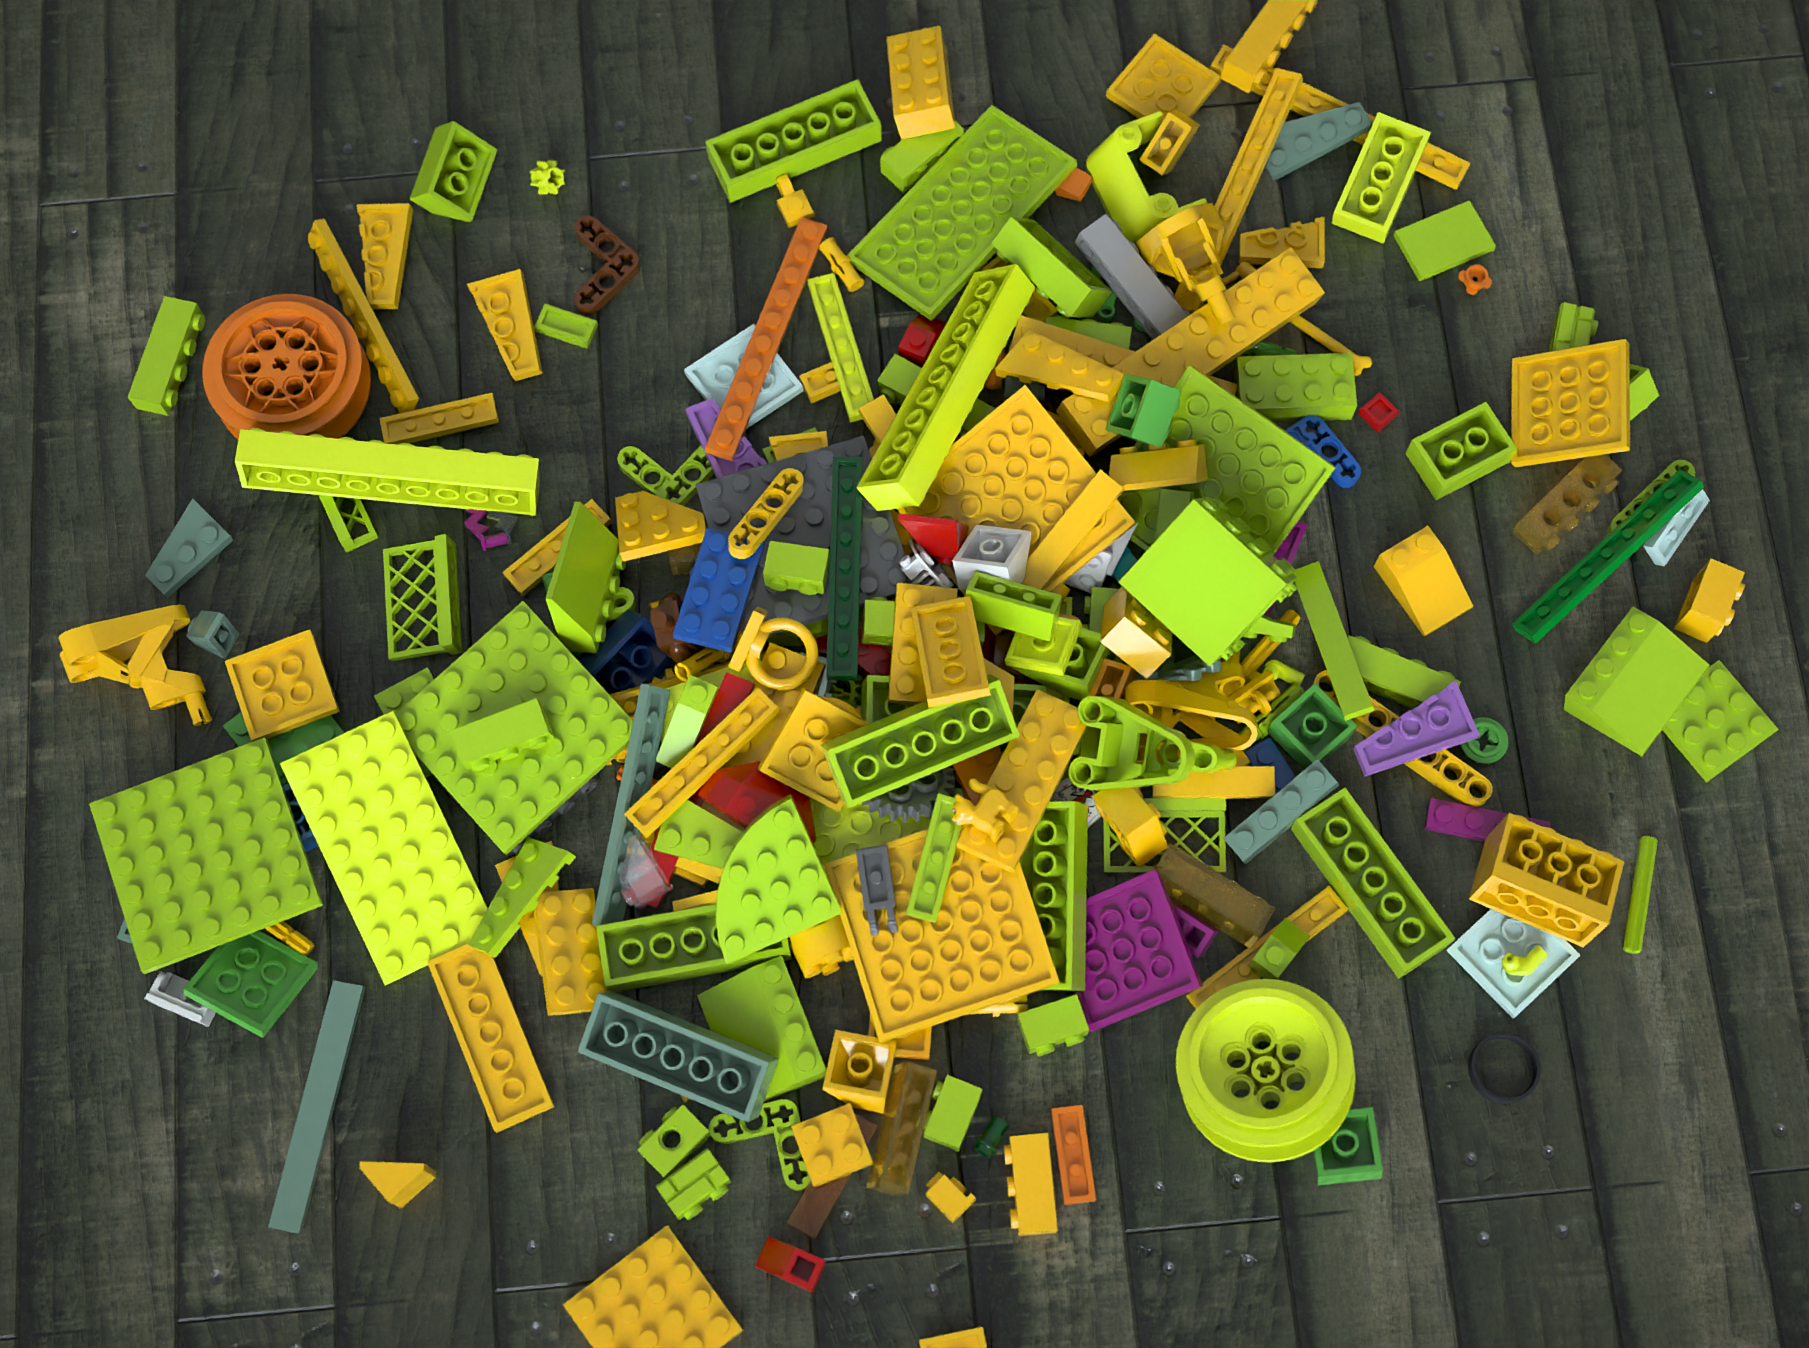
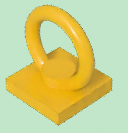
(754, 641)

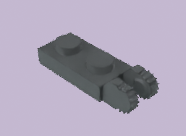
(877, 886)

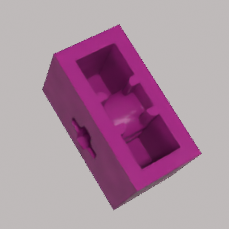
(1196, 931)

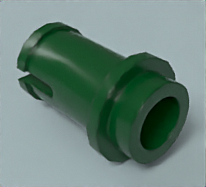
(991, 1137)

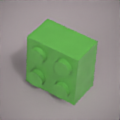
(1143, 410)
(1311, 728)
(1351, 1151)

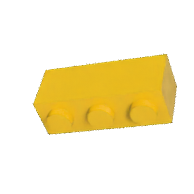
(1031, 1184)

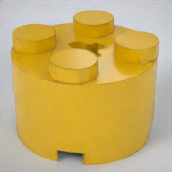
(821, 947)

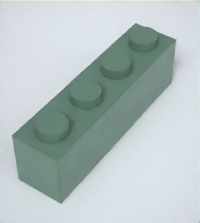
(1281, 811)

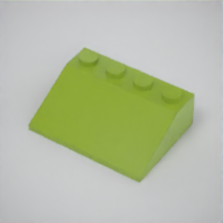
(584, 582)
(1635, 682)
(767, 1015)

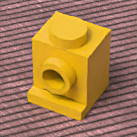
(949, 1196)

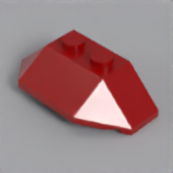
(746, 792)

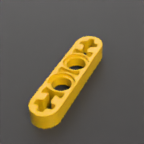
(762, 511)

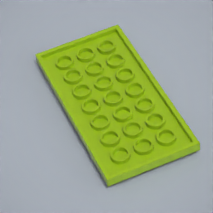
(956, 210)

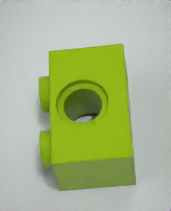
(692, 1135)

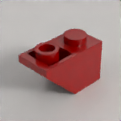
(791, 1264)

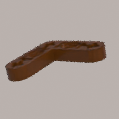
(612, 261)

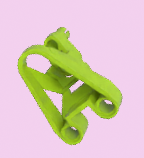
(1119, 746)

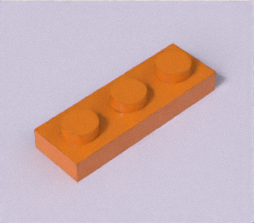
(1073, 1155)

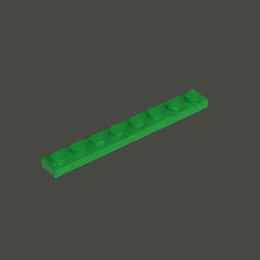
(1607, 556)

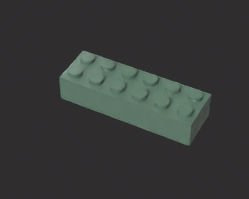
(678, 1055)

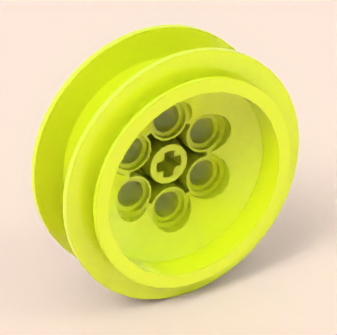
(1290, 1021)

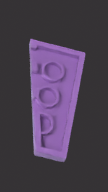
(703, 418)
(1427, 729)

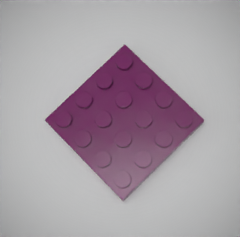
(1133, 952)

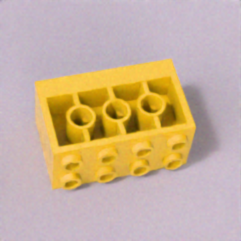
(1547, 880)

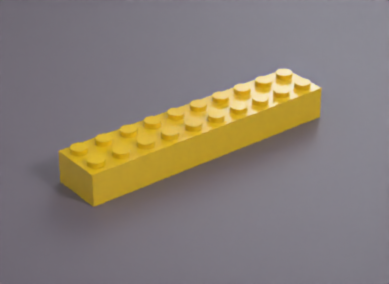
(1261, 307)

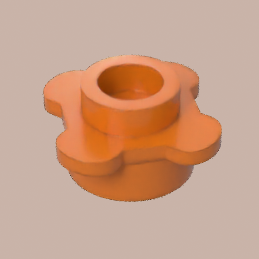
(1475, 271)

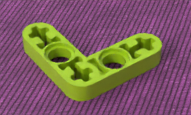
(667, 481)
(780, 1130)

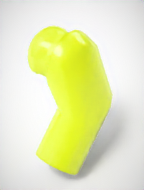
(1284, 672)
(1523, 965)

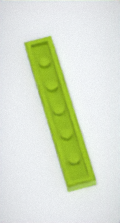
(1332, 641)

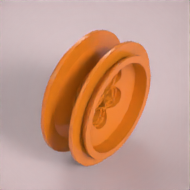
(331, 394)

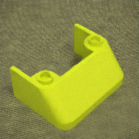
(1120, 184)

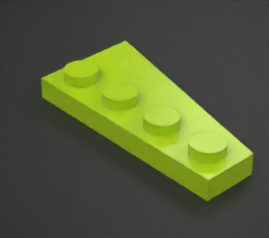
(697, 836)
(526, 880)

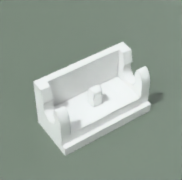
(169, 994)

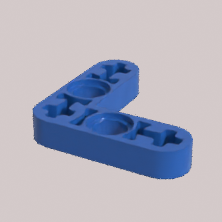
(1309, 439)

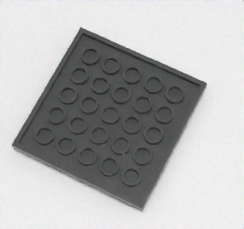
(806, 524)

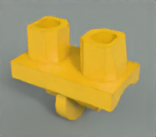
(1257, 692)

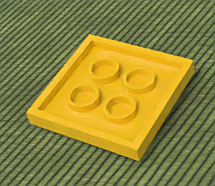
(1162, 81)
(282, 686)
(796, 750)

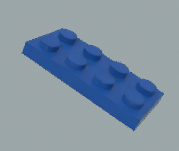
(717, 594)

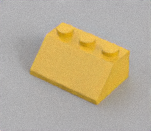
(1159, 466)

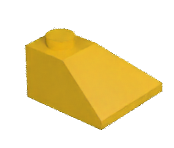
(860, 1070)

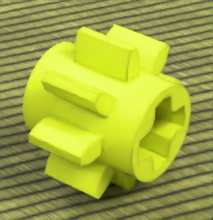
(547, 177)

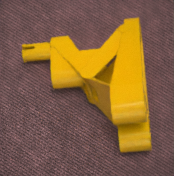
(1185, 245)
(142, 636)
(1197, 706)

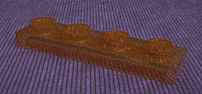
(819, 1201)

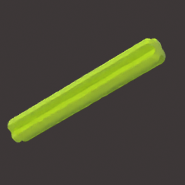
(1640, 895)

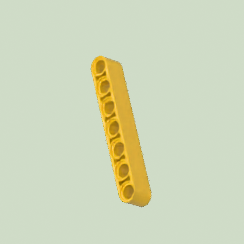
(1431, 771)

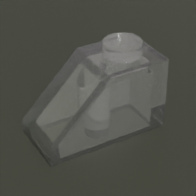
(642, 875)

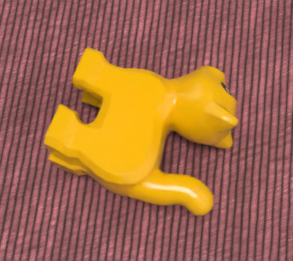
(988, 811)

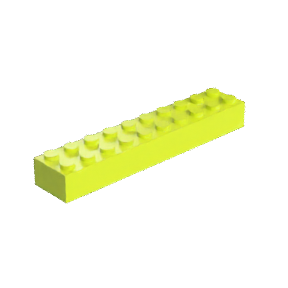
(946, 389)
(387, 472)

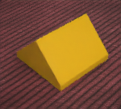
(398, 1180)

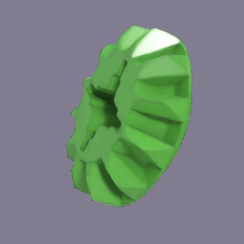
(1495, 735)

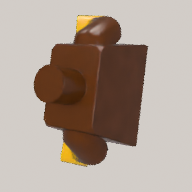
(664, 619)

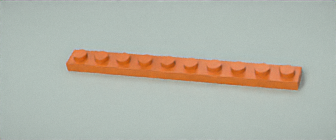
(766, 340)

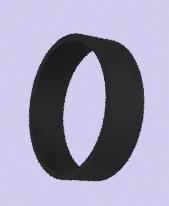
(1526, 1046)

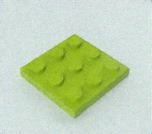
(1717, 723)

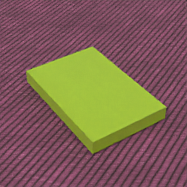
(1444, 240)

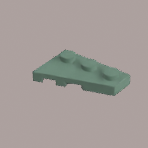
(187, 550)

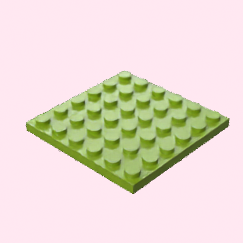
(1249, 461)
(501, 670)
(205, 855)

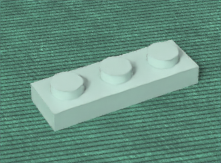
(1668, 537)

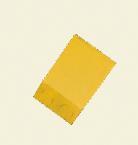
(1424, 581)

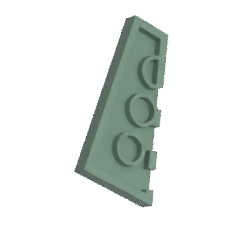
(1314, 136)

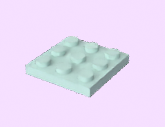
(716, 370)
(1492, 937)

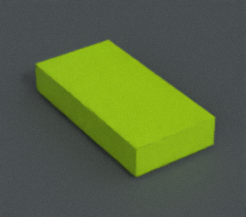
(566, 326)

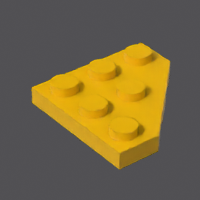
(655, 525)

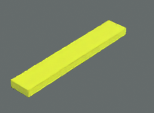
(840, 344)

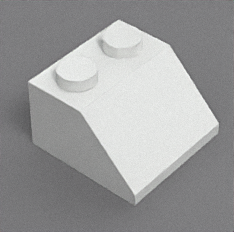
(992, 552)

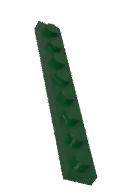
(844, 569)

